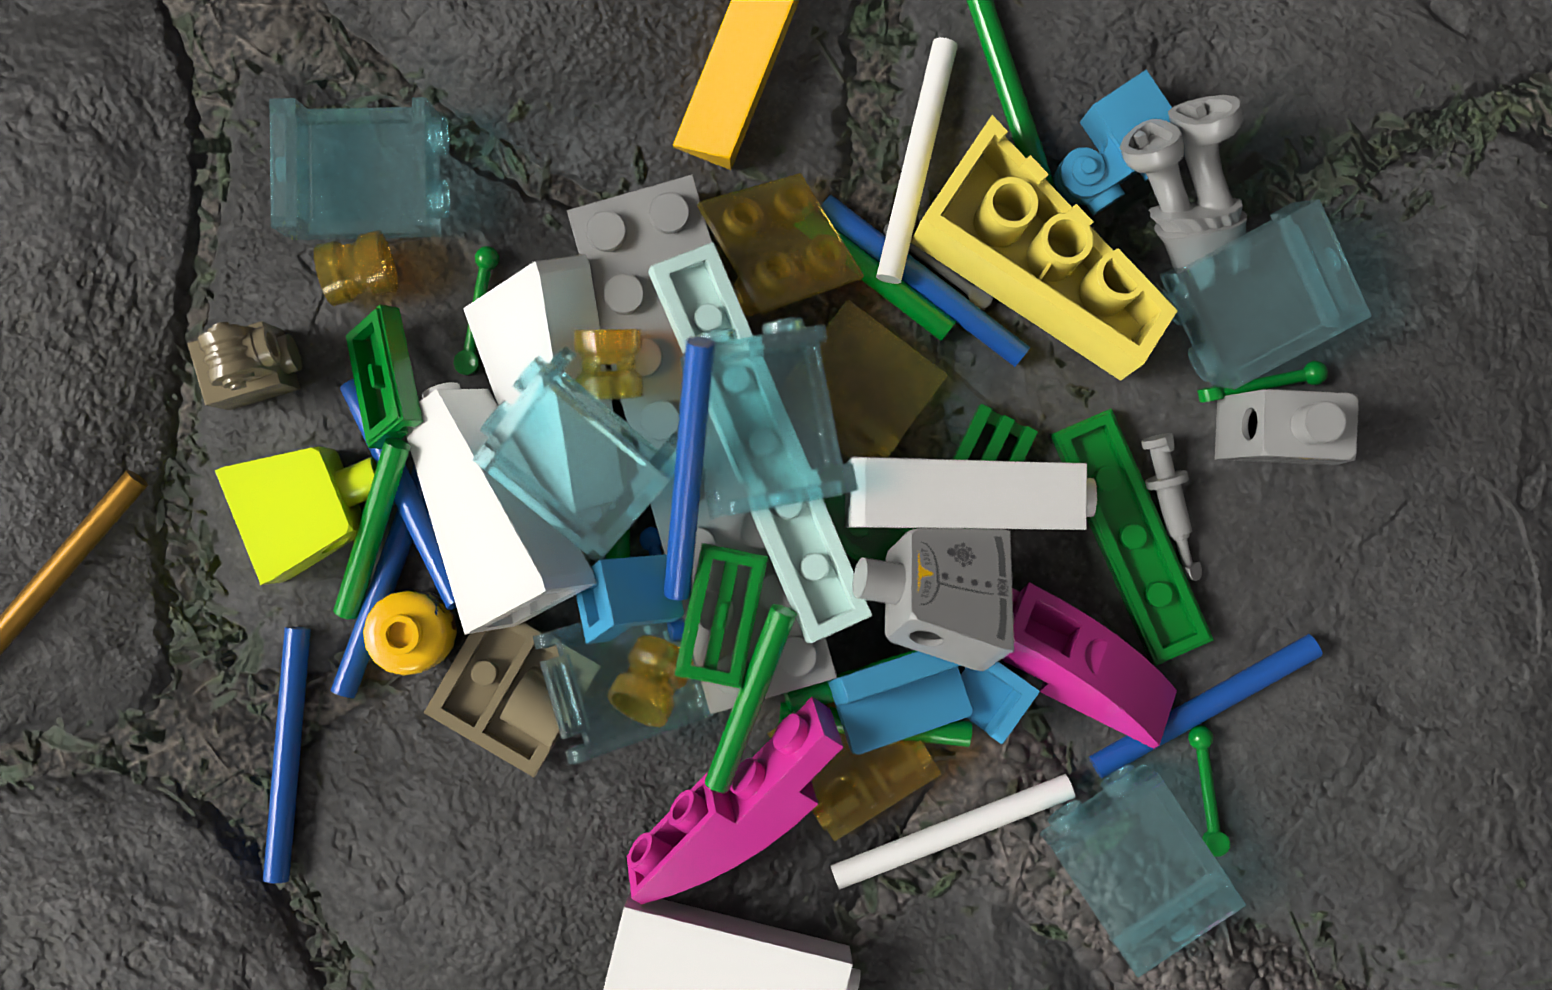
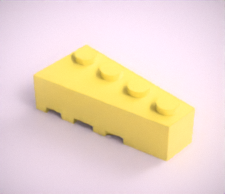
(1041, 256)

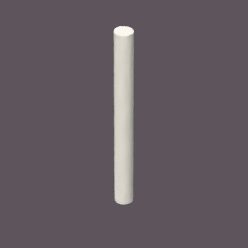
(916, 161)
(953, 831)

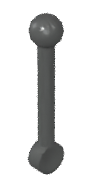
(974, 293)

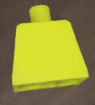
(295, 508)

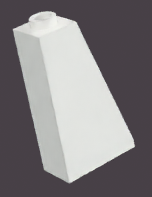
(533, 317)
(970, 494)
(494, 547)
(698, 949)

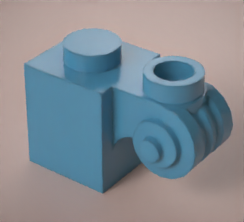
(1095, 177)

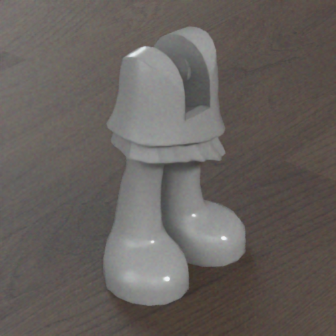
(1157, 147)

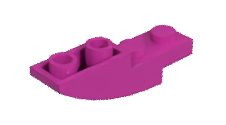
(1088, 666)
(717, 830)

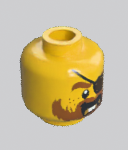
(409, 632)

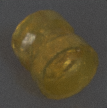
(355, 268)
(609, 347)
(649, 683)

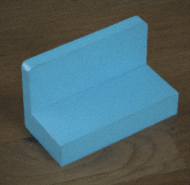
(899, 700)

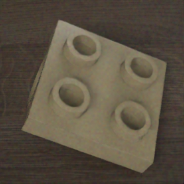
(500, 696)

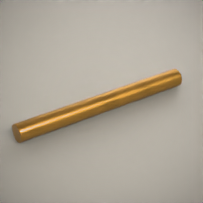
(69, 556)

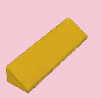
(734, 79)

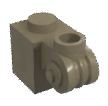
(244, 364)

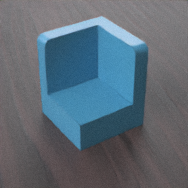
(626, 596)
(997, 699)

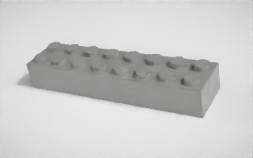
(621, 244)

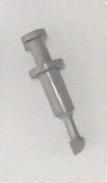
(1171, 499)

